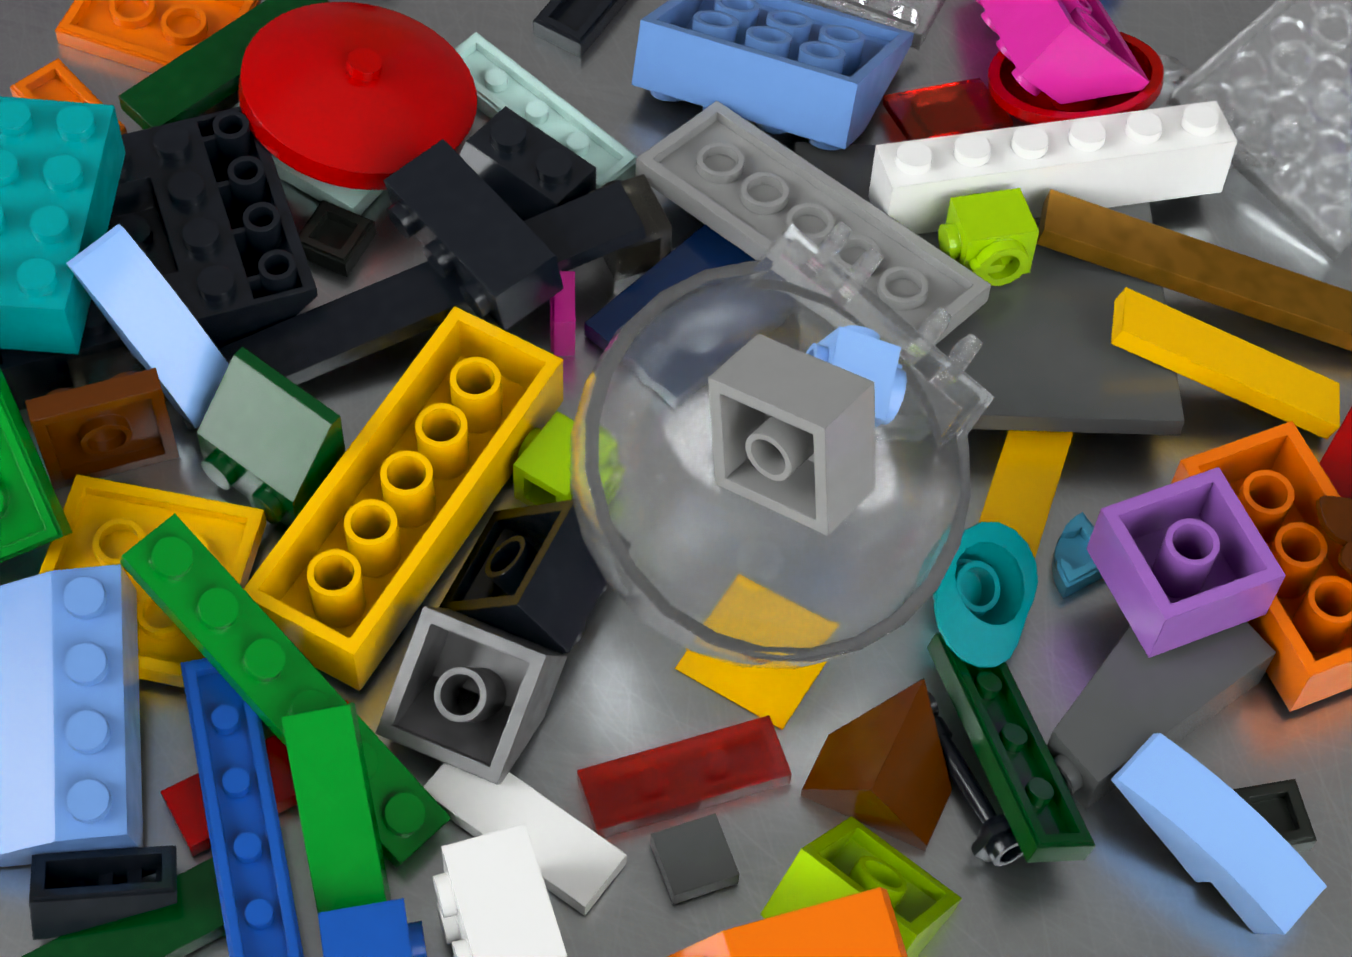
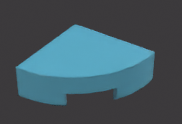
(1071, 561)

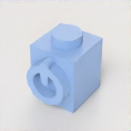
(866, 355)

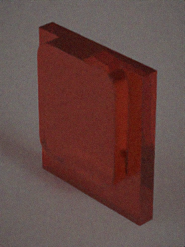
(946, 110)

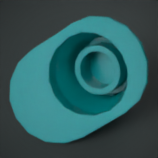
(986, 594)

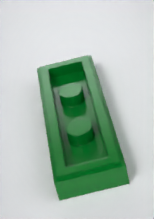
(336, 807)

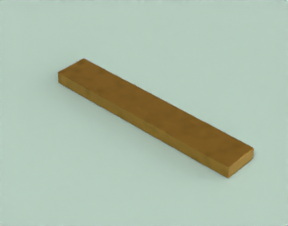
(1196, 268)

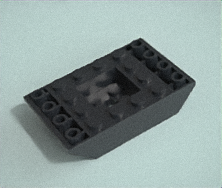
(213, 225)

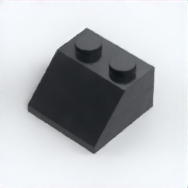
(527, 165)
(530, 576)

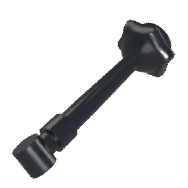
(995, 836)

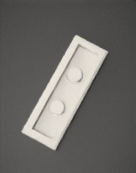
(571, 856)

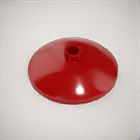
(1044, 109)

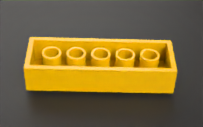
(406, 495)

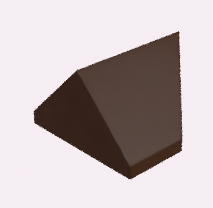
(886, 769)

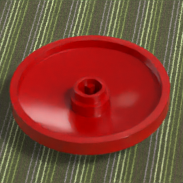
(354, 92)

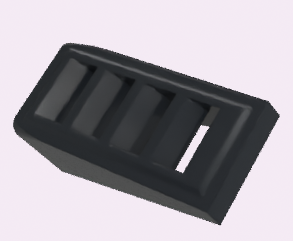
(85, 889)

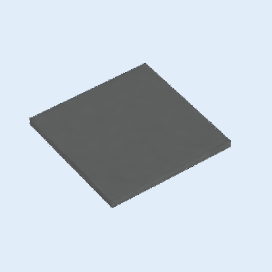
(1048, 337)

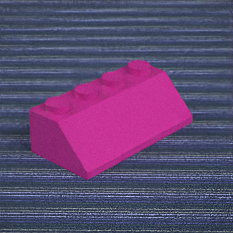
(1064, 48)

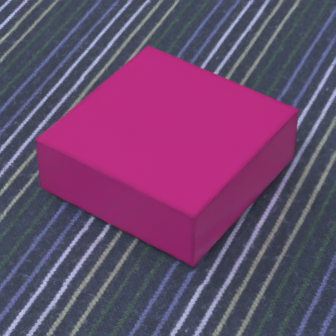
(563, 317)

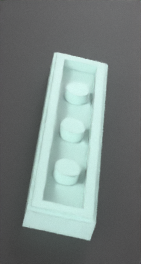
(505, 83)

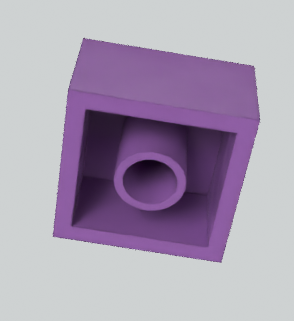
(1184, 561)

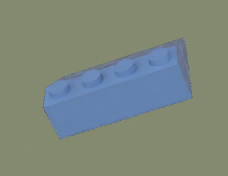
(772, 64)
(69, 714)

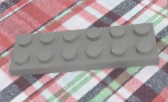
(757, 188)

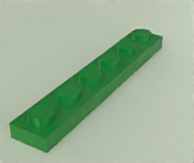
(270, 669)

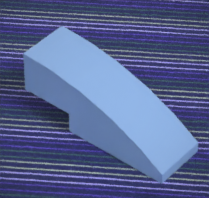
(151, 321)
(1218, 836)

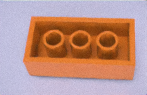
(1313, 608)

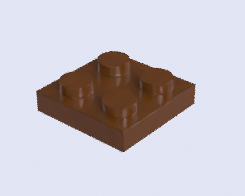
(103, 427)

